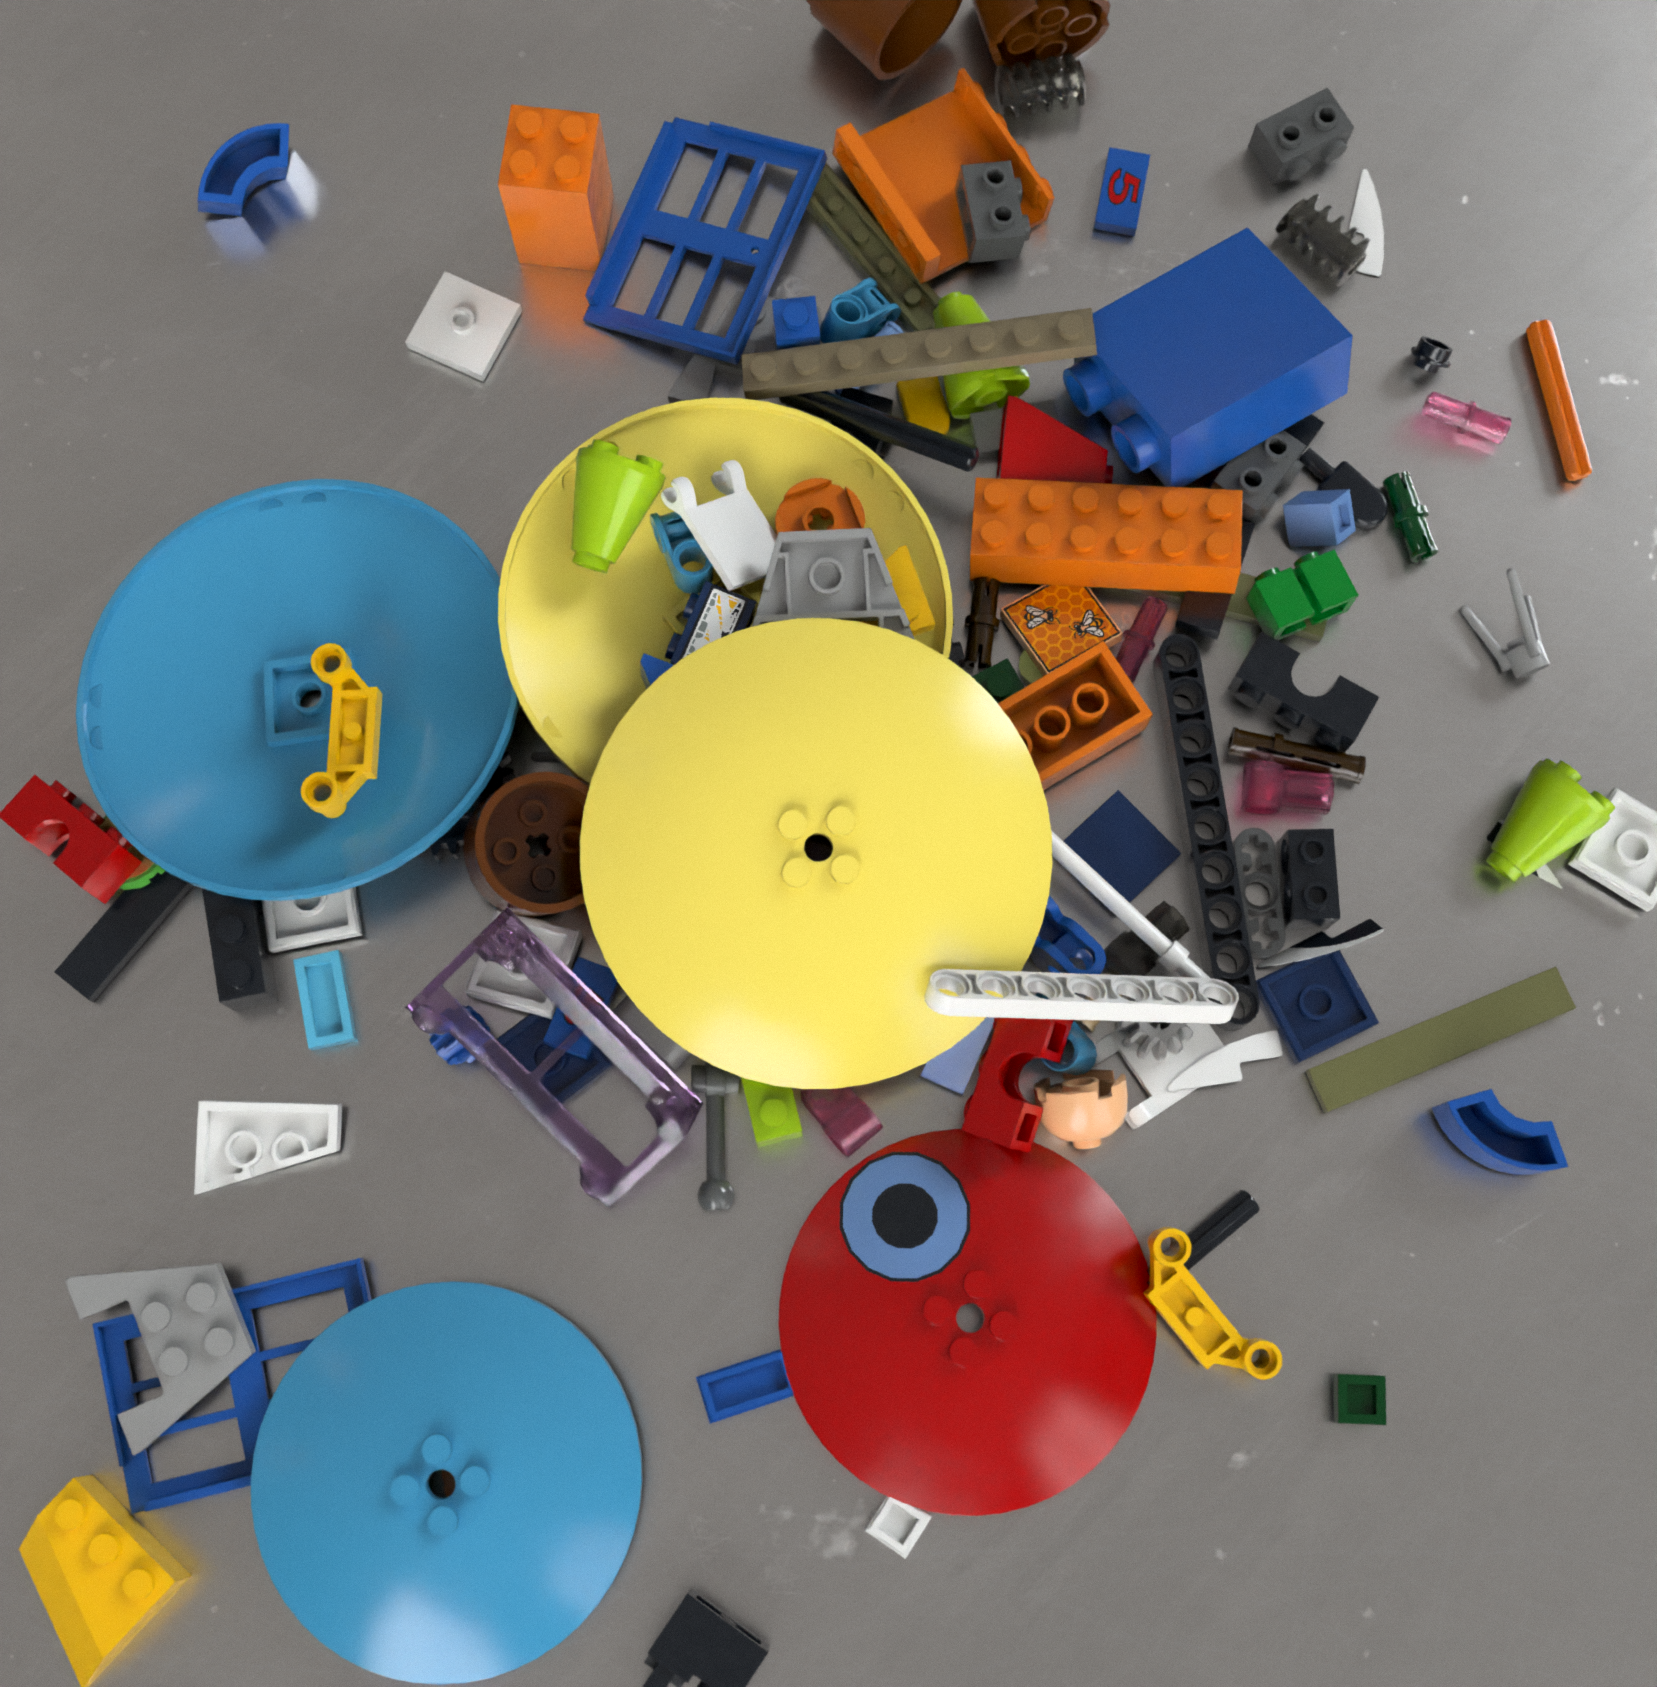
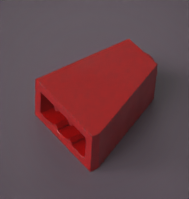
(1045, 449)

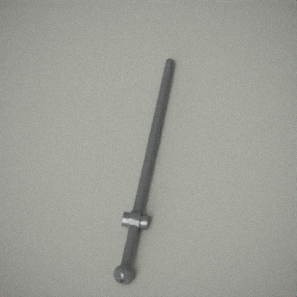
(714, 1082)

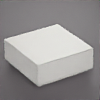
(897, 1525)

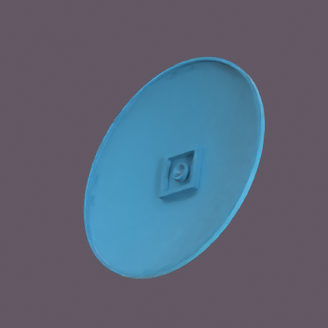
(204, 670)

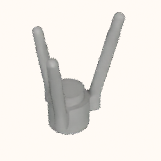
(1525, 653)

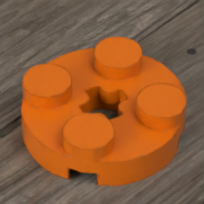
(822, 498)

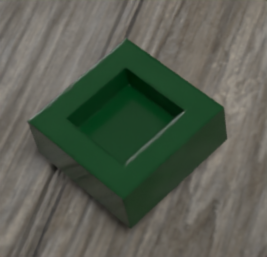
(1000, 680)
(1359, 1399)

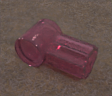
(1271, 789)

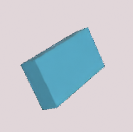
(325, 1000)

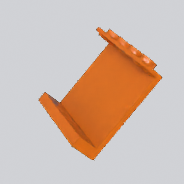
(912, 168)

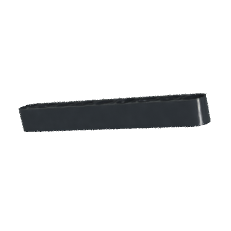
(1210, 809)

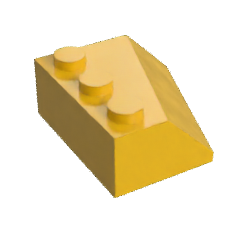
(97, 1573)

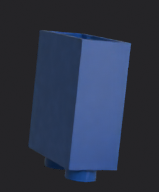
(1210, 361)

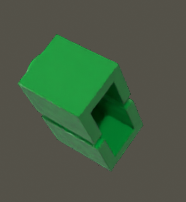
(1312, 590)

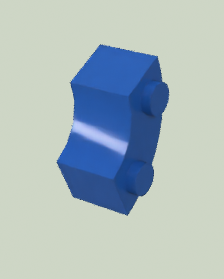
(242, 166)
(1498, 1138)

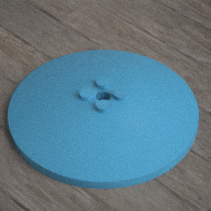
(538, 1464)

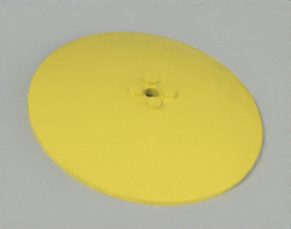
(580, 633)
(704, 870)

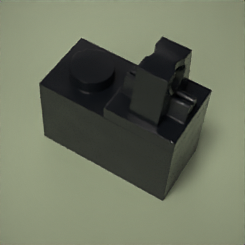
(704, 1644)

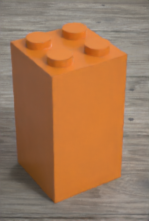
(556, 187)

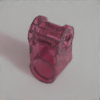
(843, 1119)

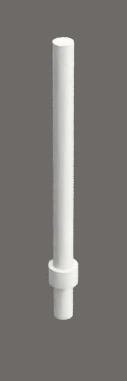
(1171, 954)

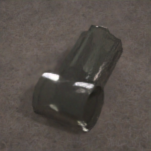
(1131, 955)

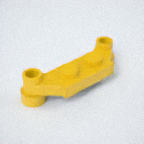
(352, 734)
(1196, 1316)

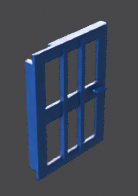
(643, 221)
(246, 1383)

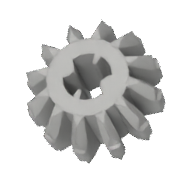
(1158, 1039)

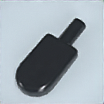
(1368, 502)

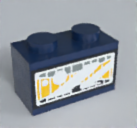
(710, 617)

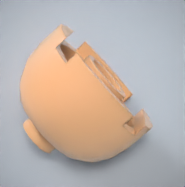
(1083, 1106)

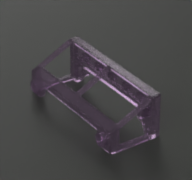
(669, 1101)

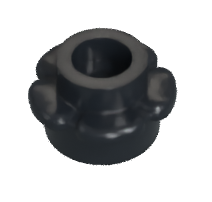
(1431, 354)

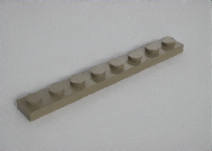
(919, 354)

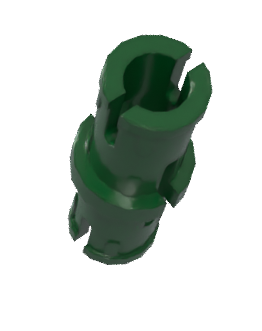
(1410, 516)

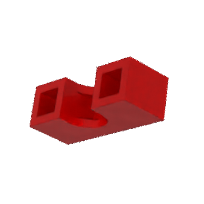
(92, 857)
(997, 1106)

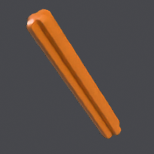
(1559, 400)

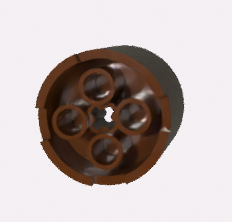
(1040, 28)
(886, 33)
(496, 849)

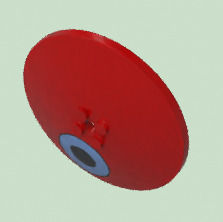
(951, 1412)

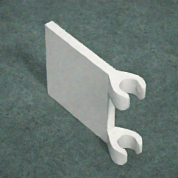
(728, 528)
(1155, 1074)

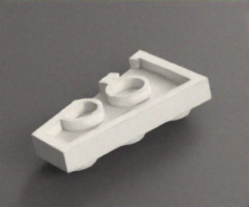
(259, 1137)

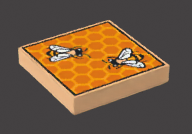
(1059, 624)

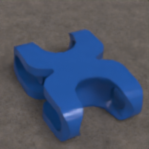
(1065, 939)

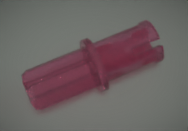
(1466, 417)
(1140, 636)

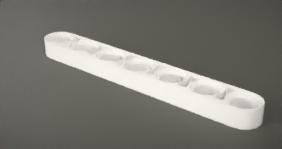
(1064, 1004)

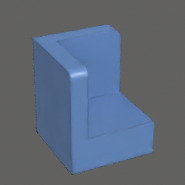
(1319, 518)

